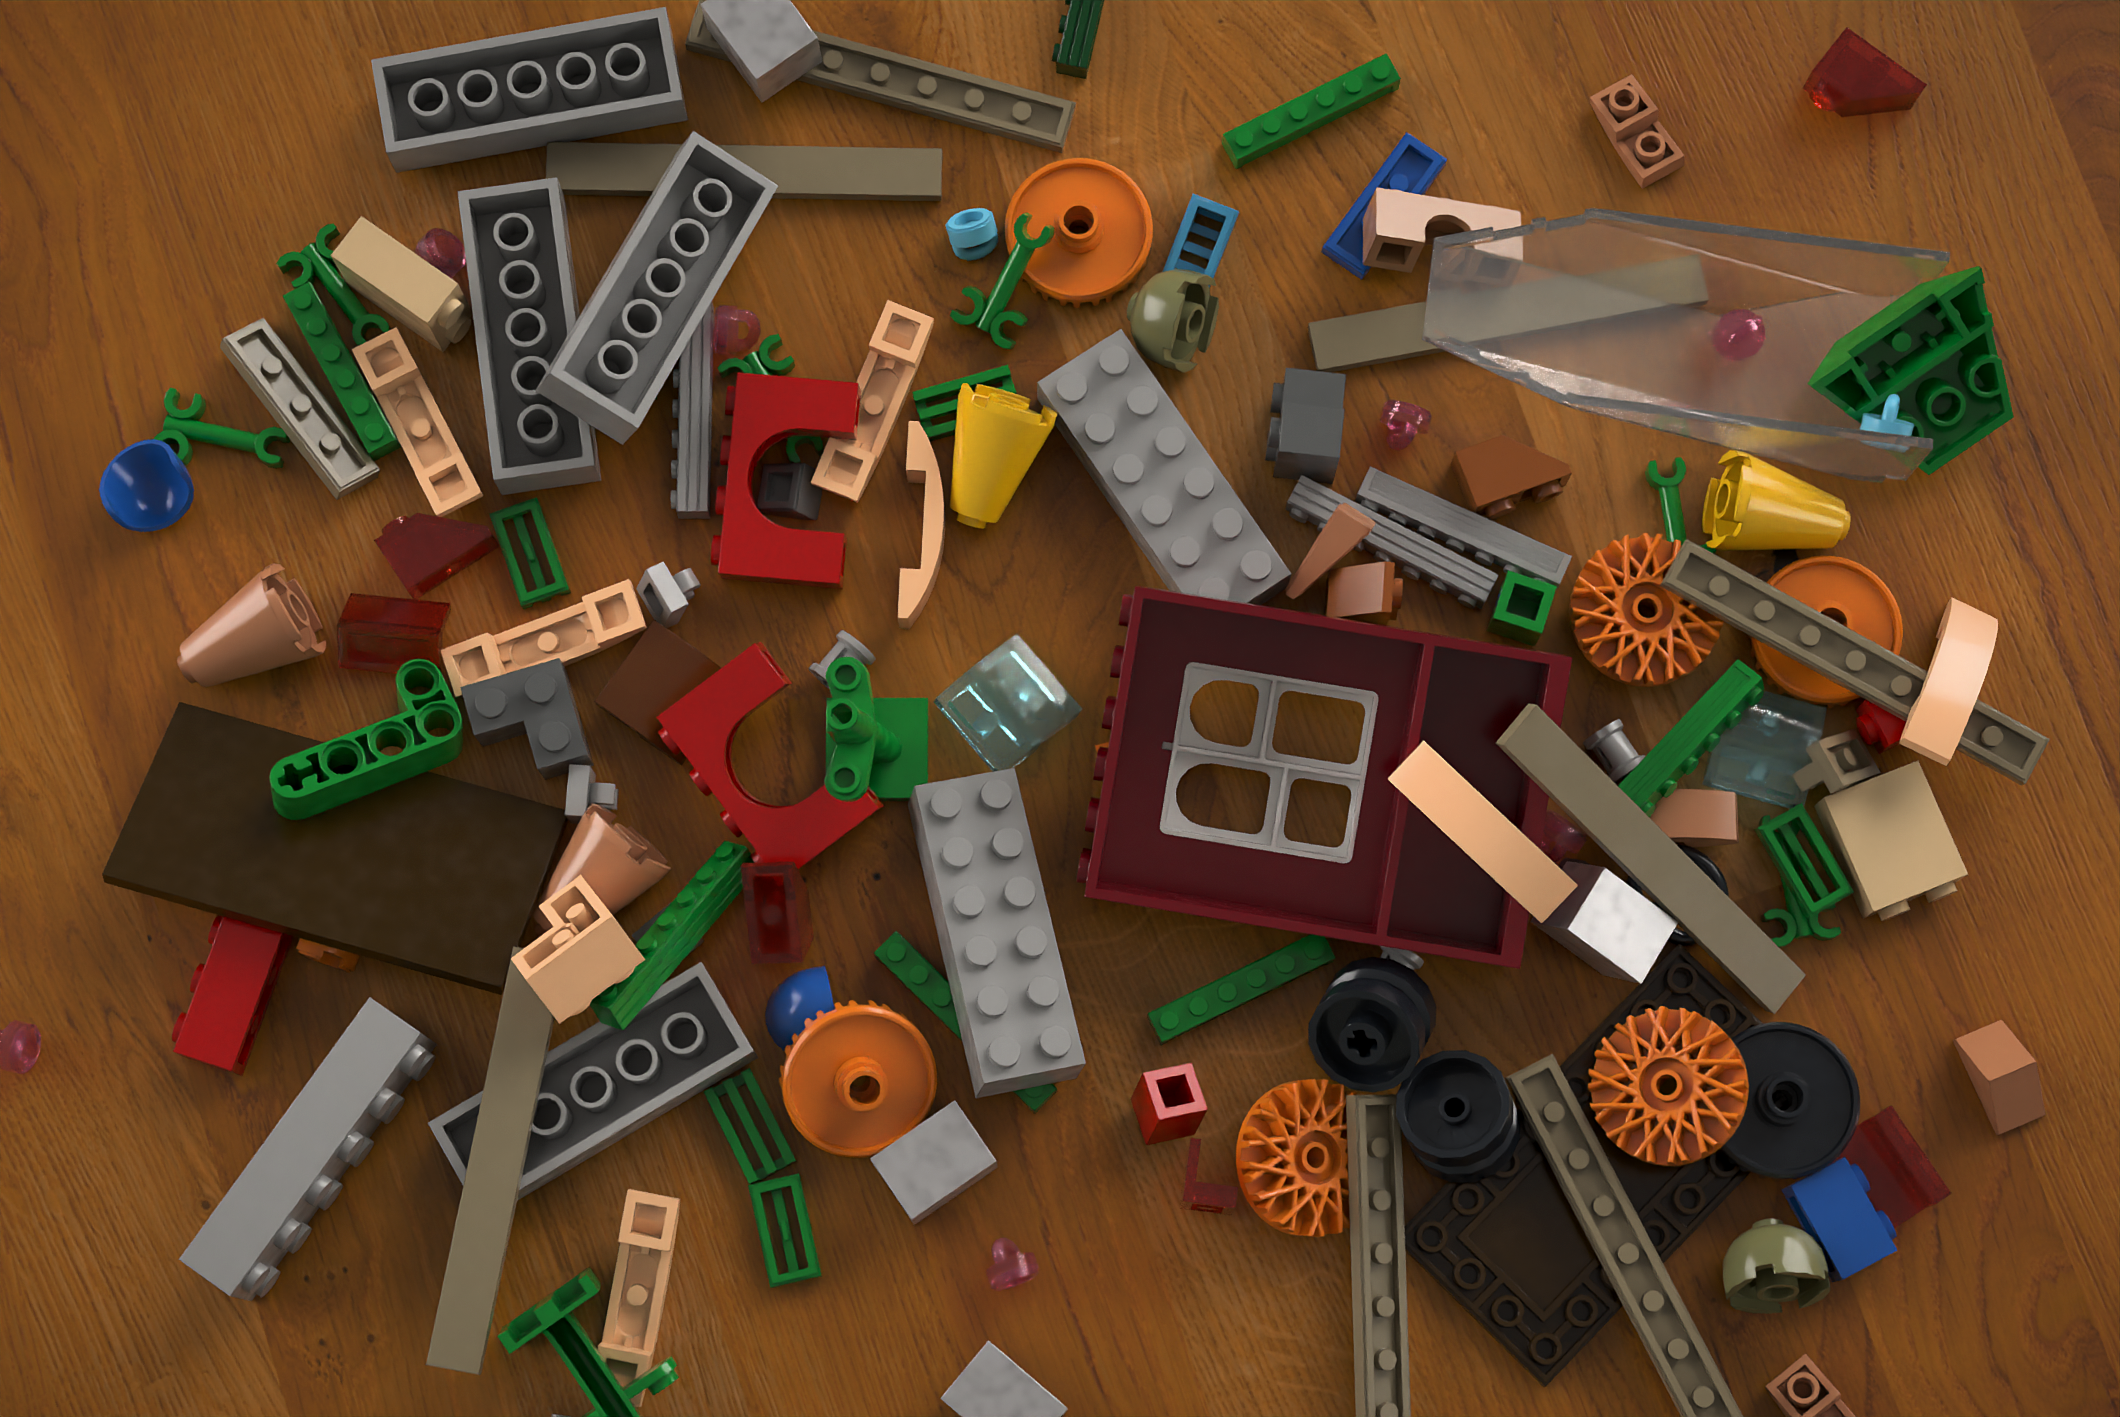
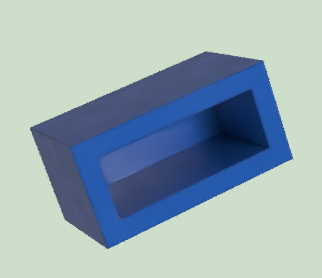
(1841, 1218)

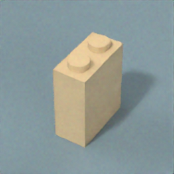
(403, 284)
(1891, 842)

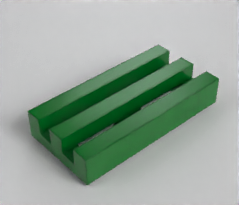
(952, 388)
(543, 592)
(1788, 872)
(731, 1087)
(795, 1274)

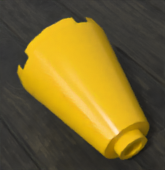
(993, 450)
(1769, 509)

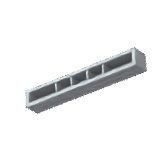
(694, 423)
(1461, 528)
(1394, 543)

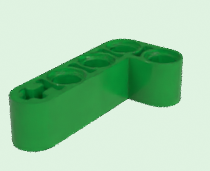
(363, 749)

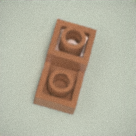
(1635, 131)
(1698, 817)
(1806, 1392)

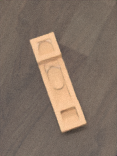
(884, 386)
(417, 422)
(918, 584)
(568, 634)
(1951, 682)
(1482, 832)
(639, 1285)

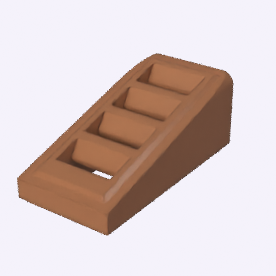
(1339, 536)

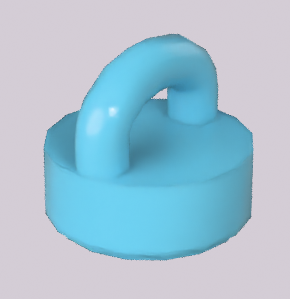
(971, 229)
(1887, 421)

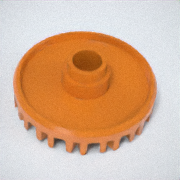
(1090, 263)
(1848, 596)
(1613, 631)
(837, 1051)
(1708, 1093)
(1297, 1158)

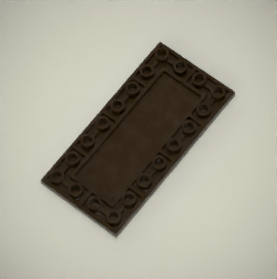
(405, 875)
(1512, 1239)

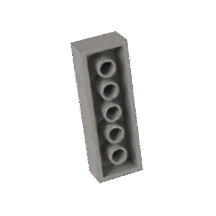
(529, 89)
(657, 288)
(521, 317)
(1160, 476)
(995, 933)
(616, 1079)
(309, 1153)

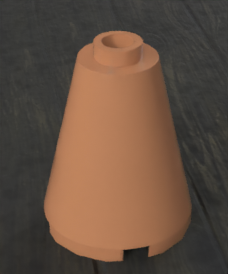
(253, 632)
(610, 858)

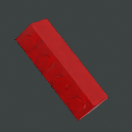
(230, 994)

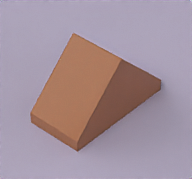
(2002, 1076)

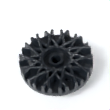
(1820, 1097)

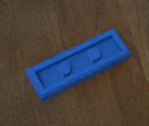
(1408, 168)

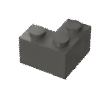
(1309, 426)
(531, 703)

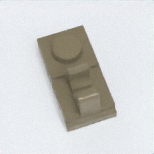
(1837, 762)

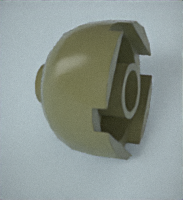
(1173, 317)
(1774, 1266)

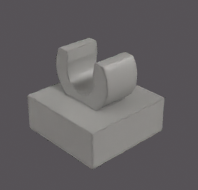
(667, 594)
(584, 791)

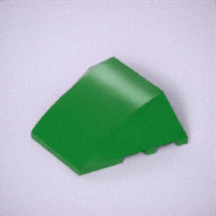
(1932, 353)

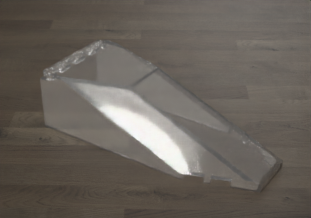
(1623, 314)

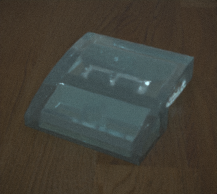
(1007, 705)
(1766, 750)

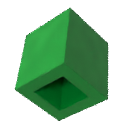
(1521, 608)

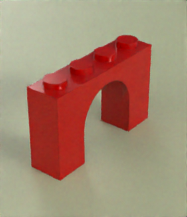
(764, 413)
(704, 730)

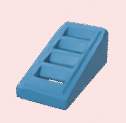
(1211, 210)

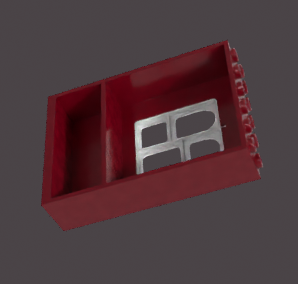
(1396, 871)

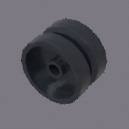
(1372, 1024)
(1458, 1116)

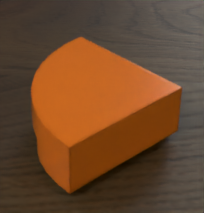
(328, 955)

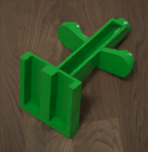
(872, 738)
(557, 1322)

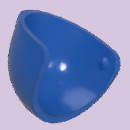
(146, 487)
(795, 1001)

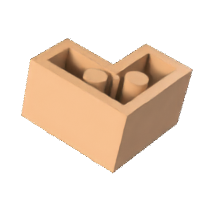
(578, 954)

